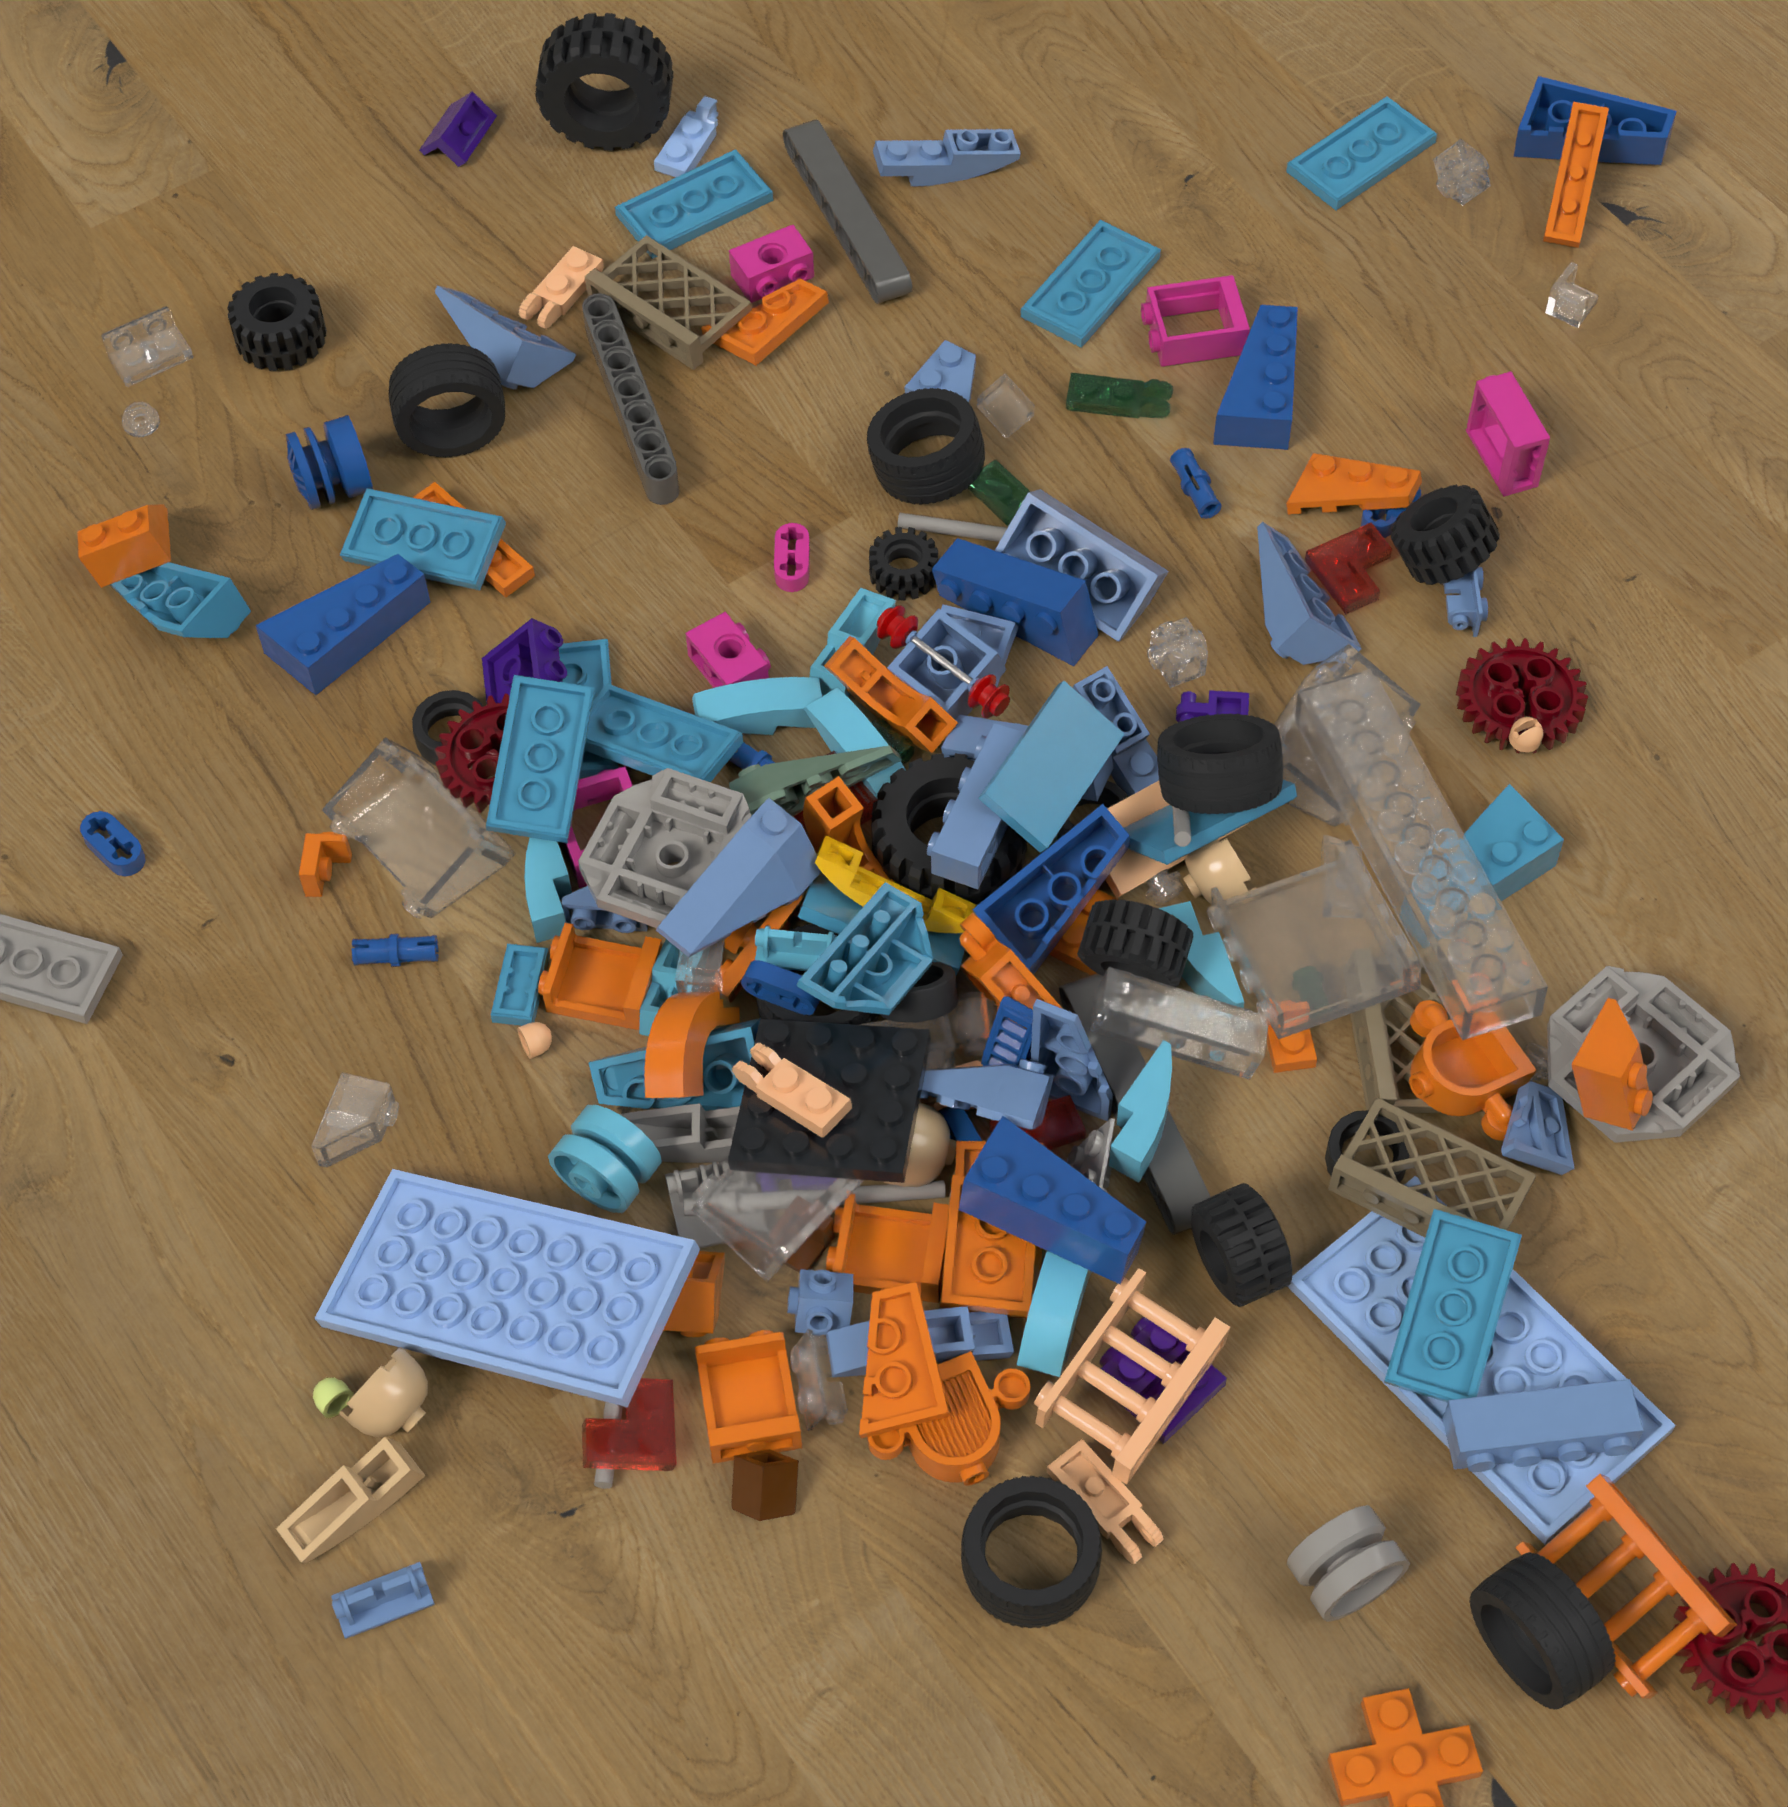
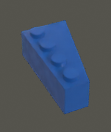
(1632, 132)
(1261, 390)
(1045, 604)
(343, 623)
(1051, 891)
(1050, 1204)

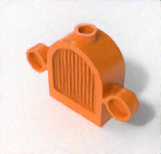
(997, 969)
(1469, 1073)
(967, 1440)

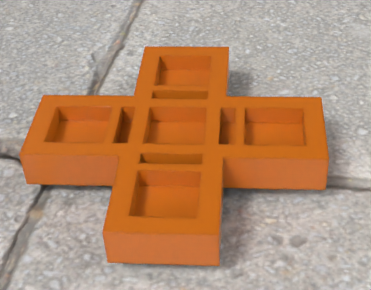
(1401, 1758)

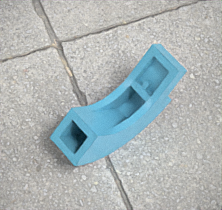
(1053, 1315)

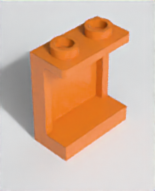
(598, 978)
(890, 1247)
(748, 1395)

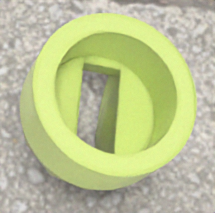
(331, 1396)

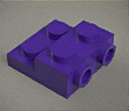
(526, 652)
(1150, 1385)

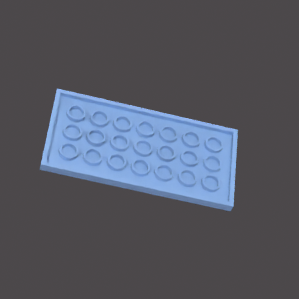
(509, 1286)
(1361, 1296)

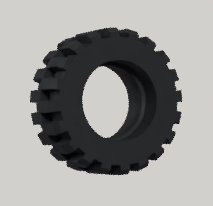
(612, 49)
(916, 798)

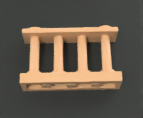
(1151, 1413)

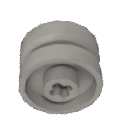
(1347, 1563)

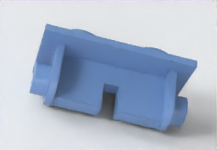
(1468, 606)
(382, 1600)

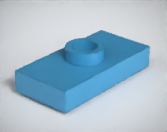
(518, 983)

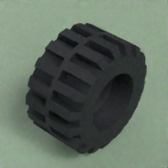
(277, 322)
(1445, 534)
(1136, 941)
(1241, 1244)

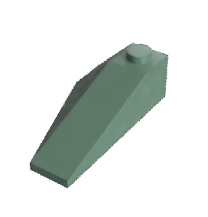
(794, 780)

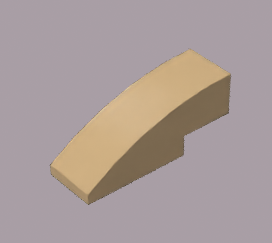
(350, 1500)

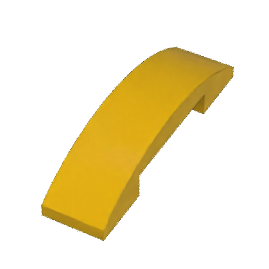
(842, 869)

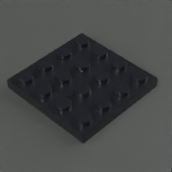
(871, 1066)

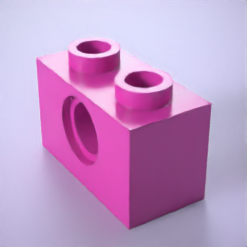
(771, 263)
(725, 652)

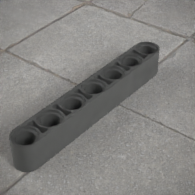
(847, 212)
(631, 399)
(1172, 1172)

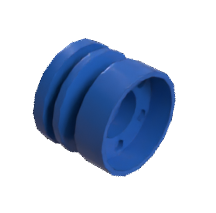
(328, 462)

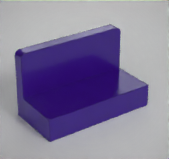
(460, 129)

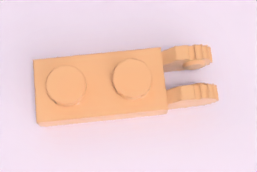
(560, 287)
(793, 1091)
(1106, 1496)

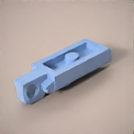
(689, 140)

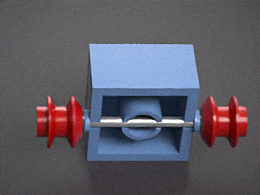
(945, 662)

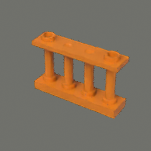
(1670, 1579)

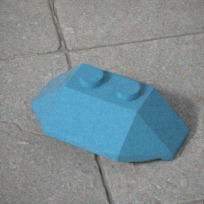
(873, 956)

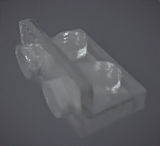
(146, 346)

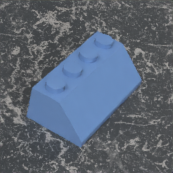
(1060, 539)

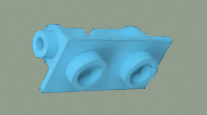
(790, 948)

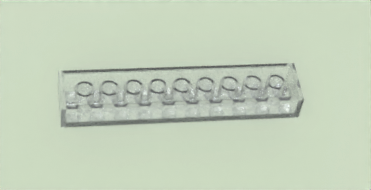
(1420, 855)

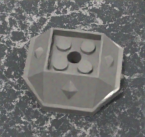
(650, 827)
(1680, 1042)

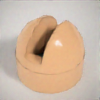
(1528, 740)
(535, 1038)

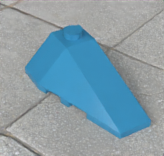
(185, 601)
(621, 1076)

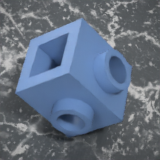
(821, 1301)

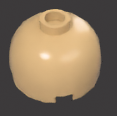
(1217, 867)
(929, 1149)
(389, 1398)

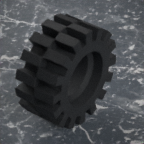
(902, 546)

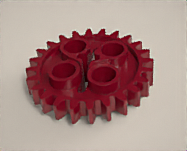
(1542, 684)
(480, 728)
(1768, 1671)

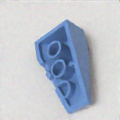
(516, 353)
(1296, 605)
(755, 873)
(1067, 1053)
(995, 1090)

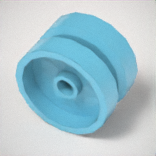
(605, 1158)

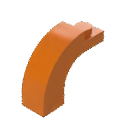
(889, 697)
(837, 814)
(679, 1042)

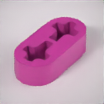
(784, 557)

